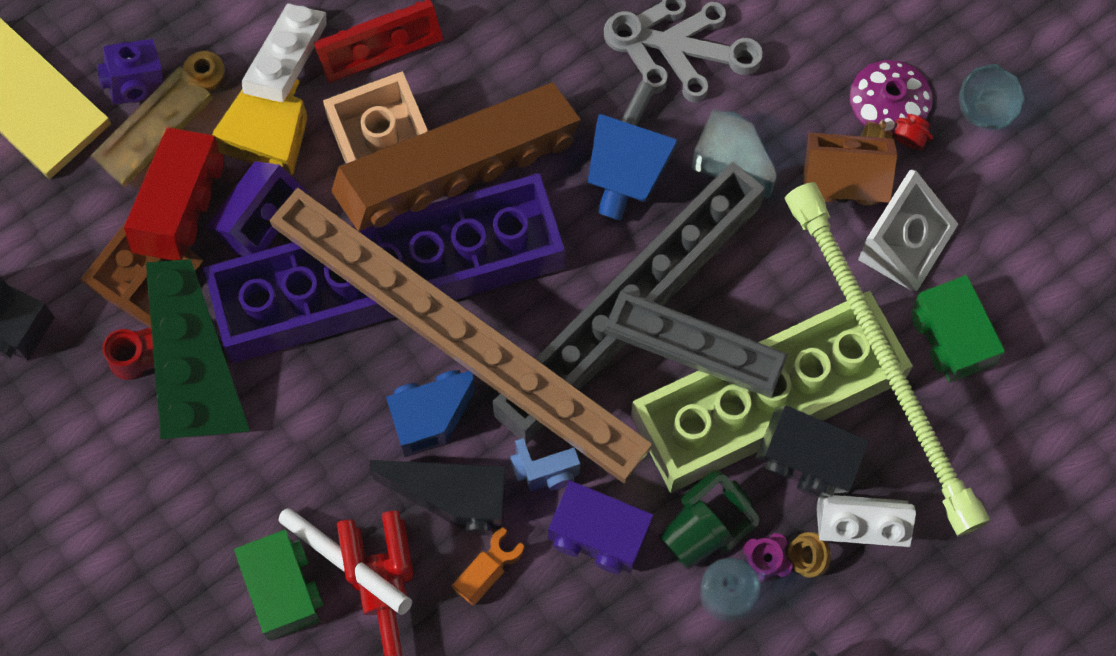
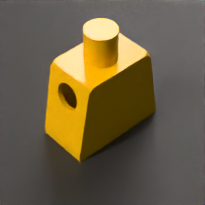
(263, 129)

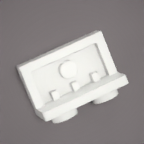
(865, 520)

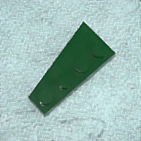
(189, 364)

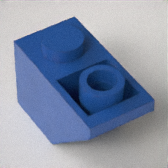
(430, 412)

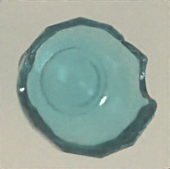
(991, 97)

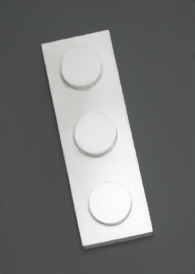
(284, 53)

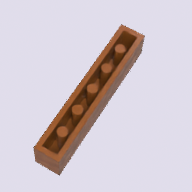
(454, 157)

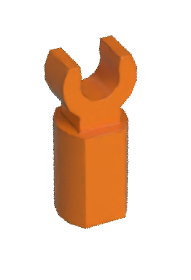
(486, 569)

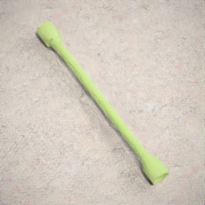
(962, 506)

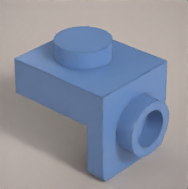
(548, 471)

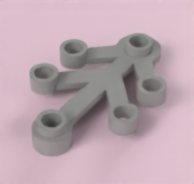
(675, 44)

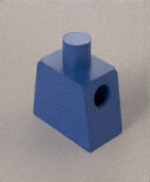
(626, 163)

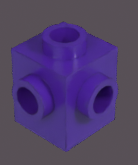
(130, 71)

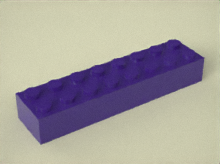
(454, 244)

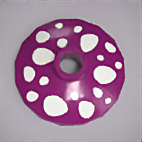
(872, 101)

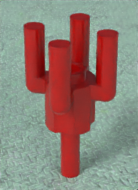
(392, 566)

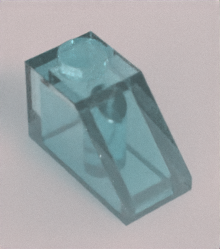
(730, 139)

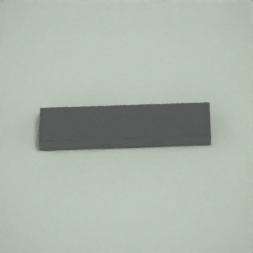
(695, 343)

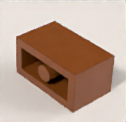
(851, 167)

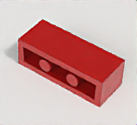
(174, 194)

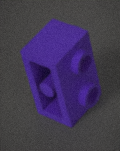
(245, 215)
(599, 528)

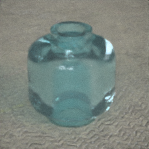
(717, 598)

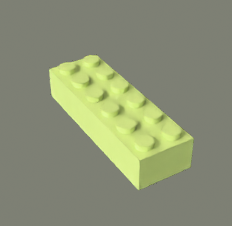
(711, 423)

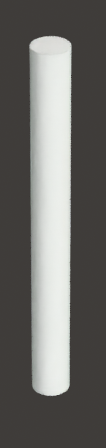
(331, 550)

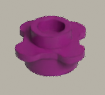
(776, 547)

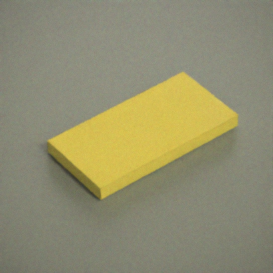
(41, 108)

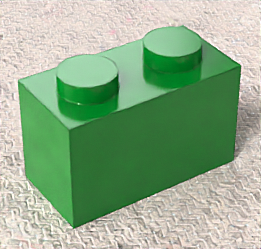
(956, 329)
(278, 584)

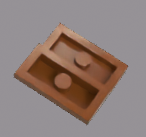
(122, 276)

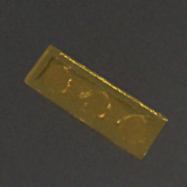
(139, 136)

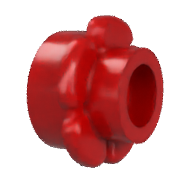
(912, 132)

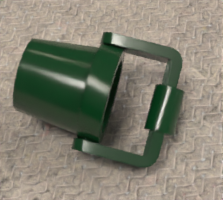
(696, 528)

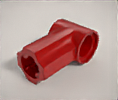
(140, 362)

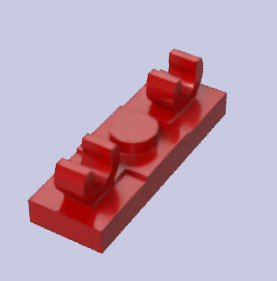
(378, 40)

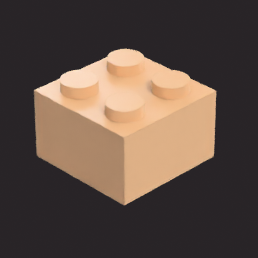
(374, 117)

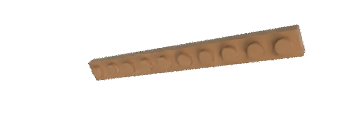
(462, 335)

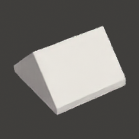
(909, 234)

